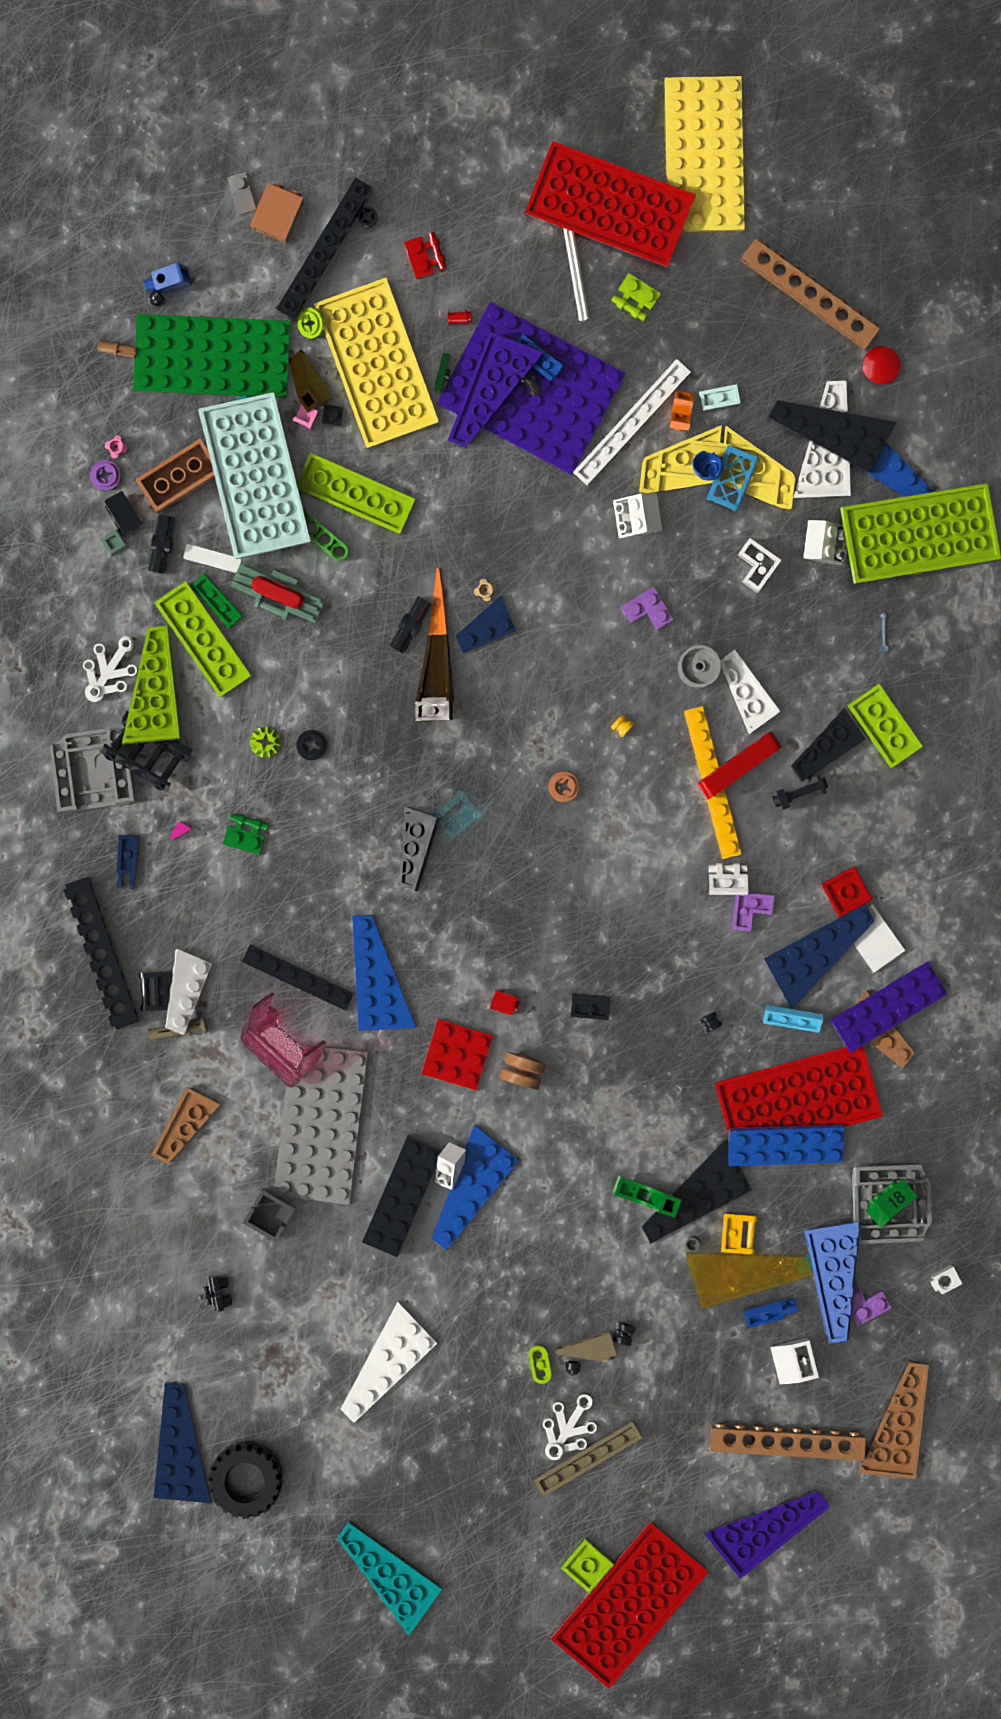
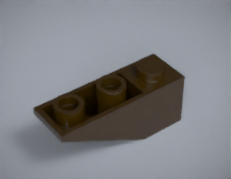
(308, 384)

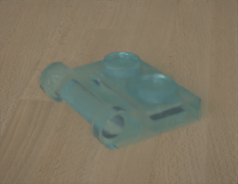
(460, 819)

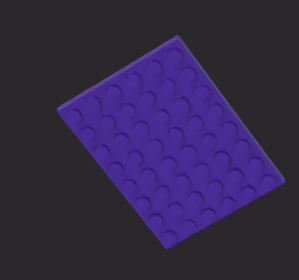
(565, 412)

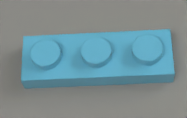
(793, 1018)

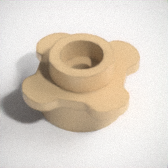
(485, 595)

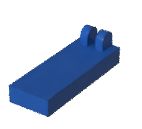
(546, 364)

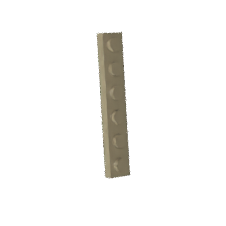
(587, 1458)

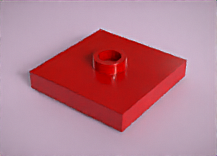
(846, 891)

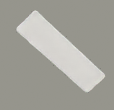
(211, 558)

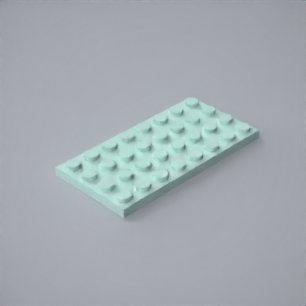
(254, 475)

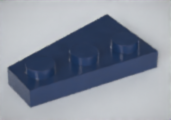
(486, 627)

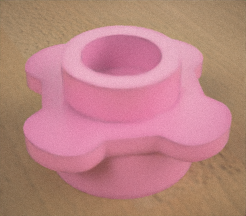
(116, 441)

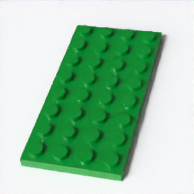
(211, 355)

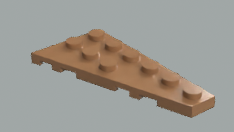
(898, 1437)

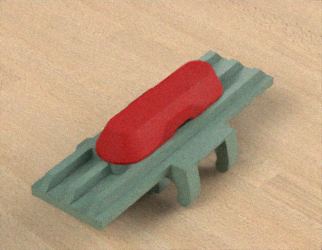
(279, 588)

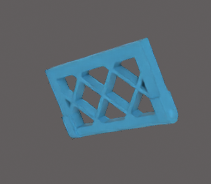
(748, 474)

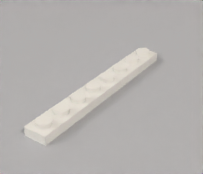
(631, 422)

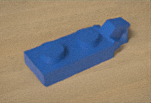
(770, 1312)

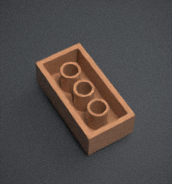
(177, 476)

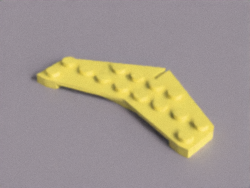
(674, 469)

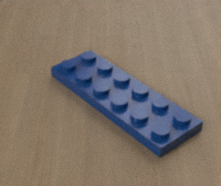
(785, 1145)

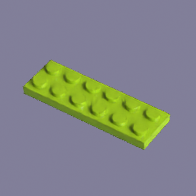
(355, 493)
(202, 639)

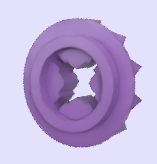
(97, 470)

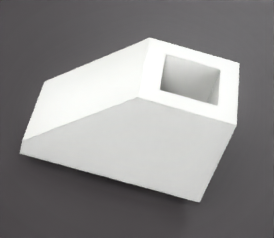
(449, 1165)

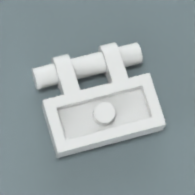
(728, 883)

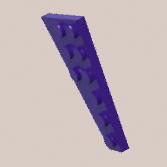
(496, 375)
(757, 1536)

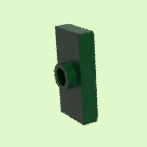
(443, 373)

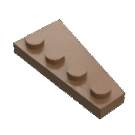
(891, 1043)

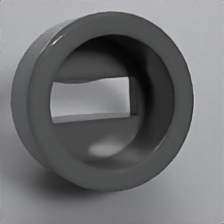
(697, 1245)

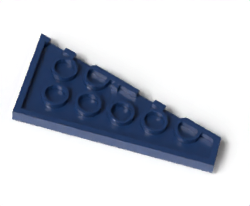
(809, 958)
(179, 1459)

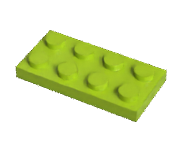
(884, 726)

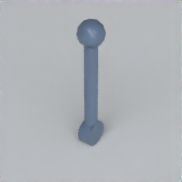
(884, 648)

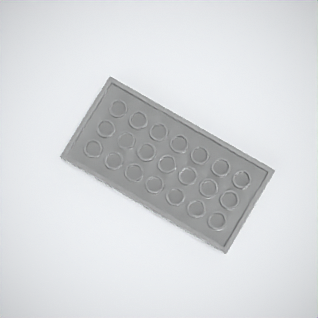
(322, 1129)

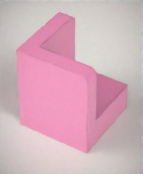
(306, 419)

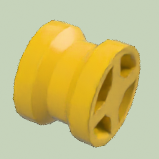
(622, 725)

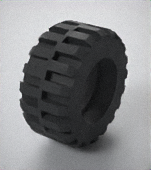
(240, 1505)

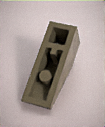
(593, 1348)

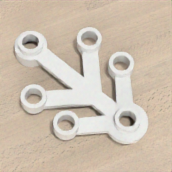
(108, 672)
(567, 1430)

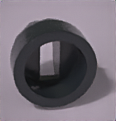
(156, 298)
(573, 1367)

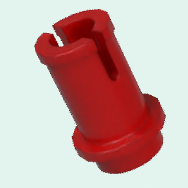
(459, 317)

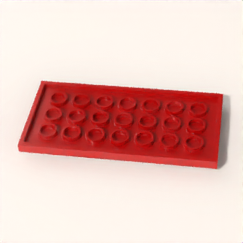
(610, 204)
(802, 1092)
(629, 1605)

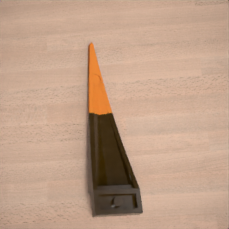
(435, 687)

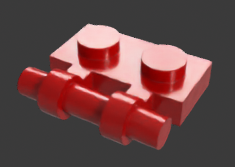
(419, 257)

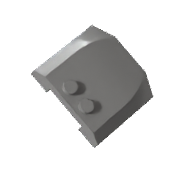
(85, 776)
(908, 1224)

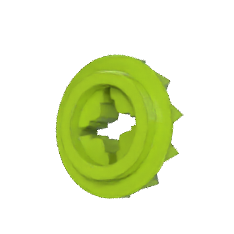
(310, 331)
(271, 749)

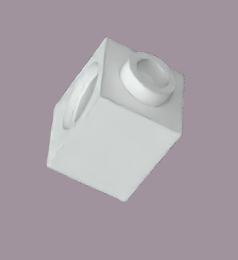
(953, 1283)

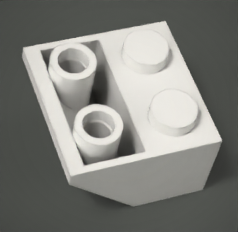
(637, 515)
(825, 542)
(794, 1361)

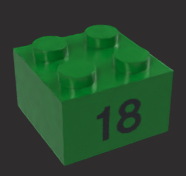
(890, 1202)

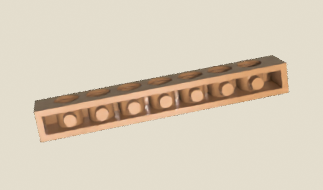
(814, 304)
(855, 1451)

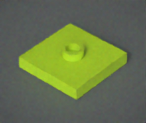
(587, 1565)

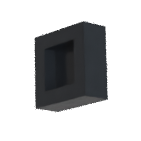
(332, 415)

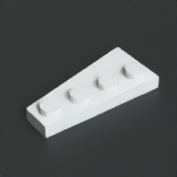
(748, 694)
(187, 983)

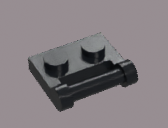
(162, 987)

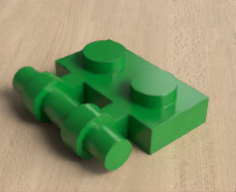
(243, 839)

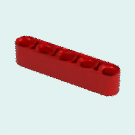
(739, 765)

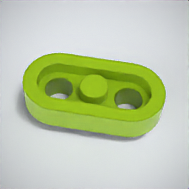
(540, 1363)

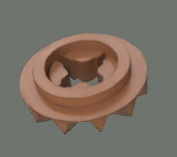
(572, 783)

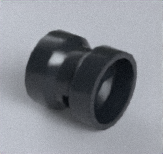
(624, 1334)

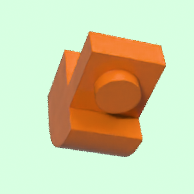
(681, 410)

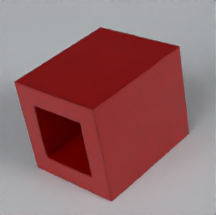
(504, 1003)

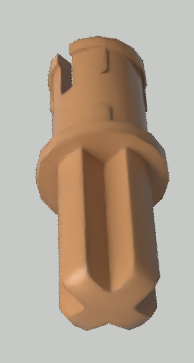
(116, 348)

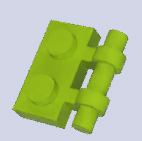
(639, 292)

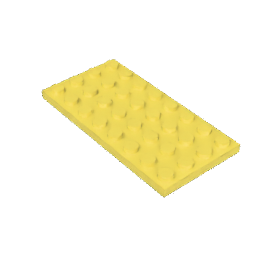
(706, 149)
(376, 363)

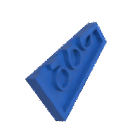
(897, 474)

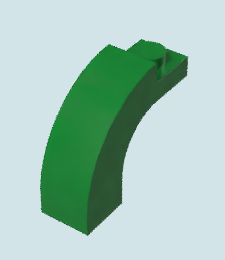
(647, 1196)

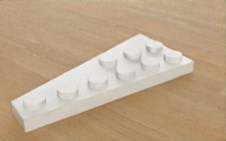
(822, 471)
(393, 1355)

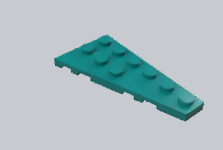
(395, 1581)

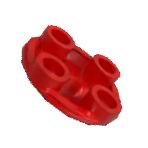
(881, 365)

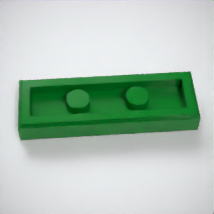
(217, 601)

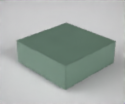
(113, 542)

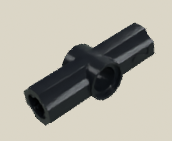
(161, 544)
(410, 624)

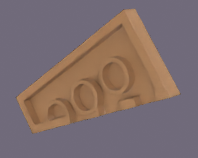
(185, 1121)

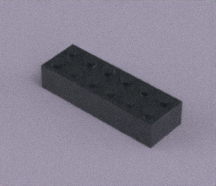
(402, 1196)

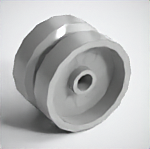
(690, 674)

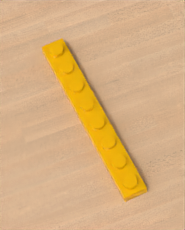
(707, 764)

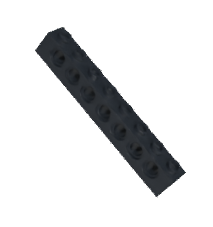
(324, 249)
(117, 978)

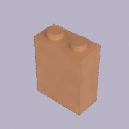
(277, 212)

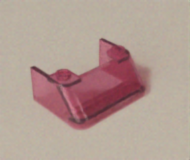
(275, 1047)

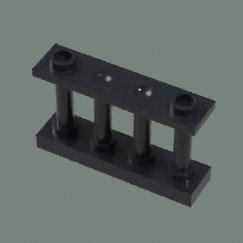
(179, 751)
(782, 799)

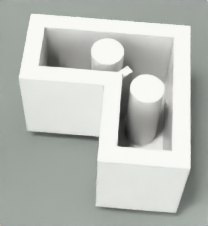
(762, 562)

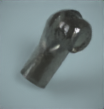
(532, 384)

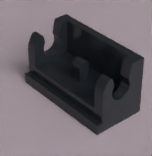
(122, 513)
(590, 1006)

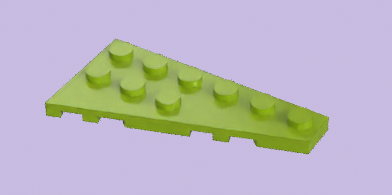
(153, 700)

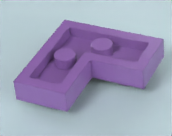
(649, 604)
(747, 905)
(868, 1308)

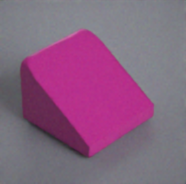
(179, 830)

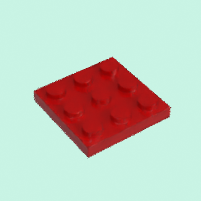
(457, 1054)

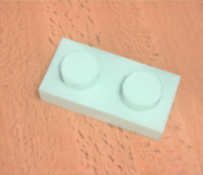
(719, 397)

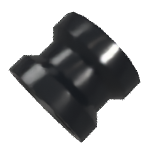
(365, 214)
(710, 1022)

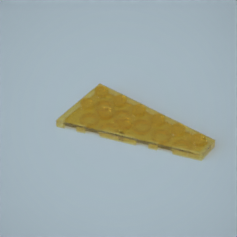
(732, 1276)

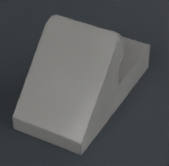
(241, 193)

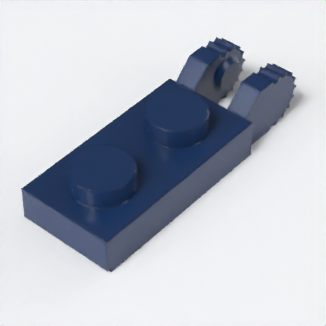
(127, 859)

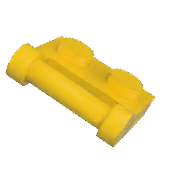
(733, 1233)

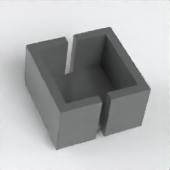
(269, 1215)

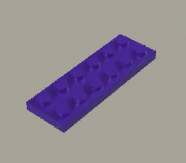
(888, 1007)

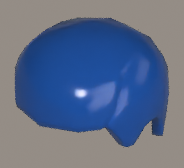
(707, 465)

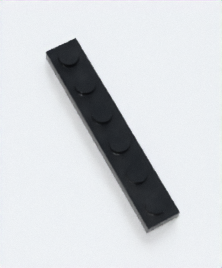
(297, 977)

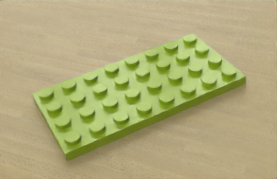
(920, 533)

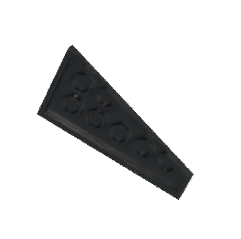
(844, 434)
(704, 1191)

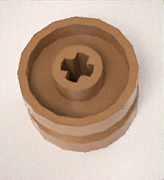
(522, 1070)

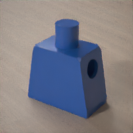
(175, 277)

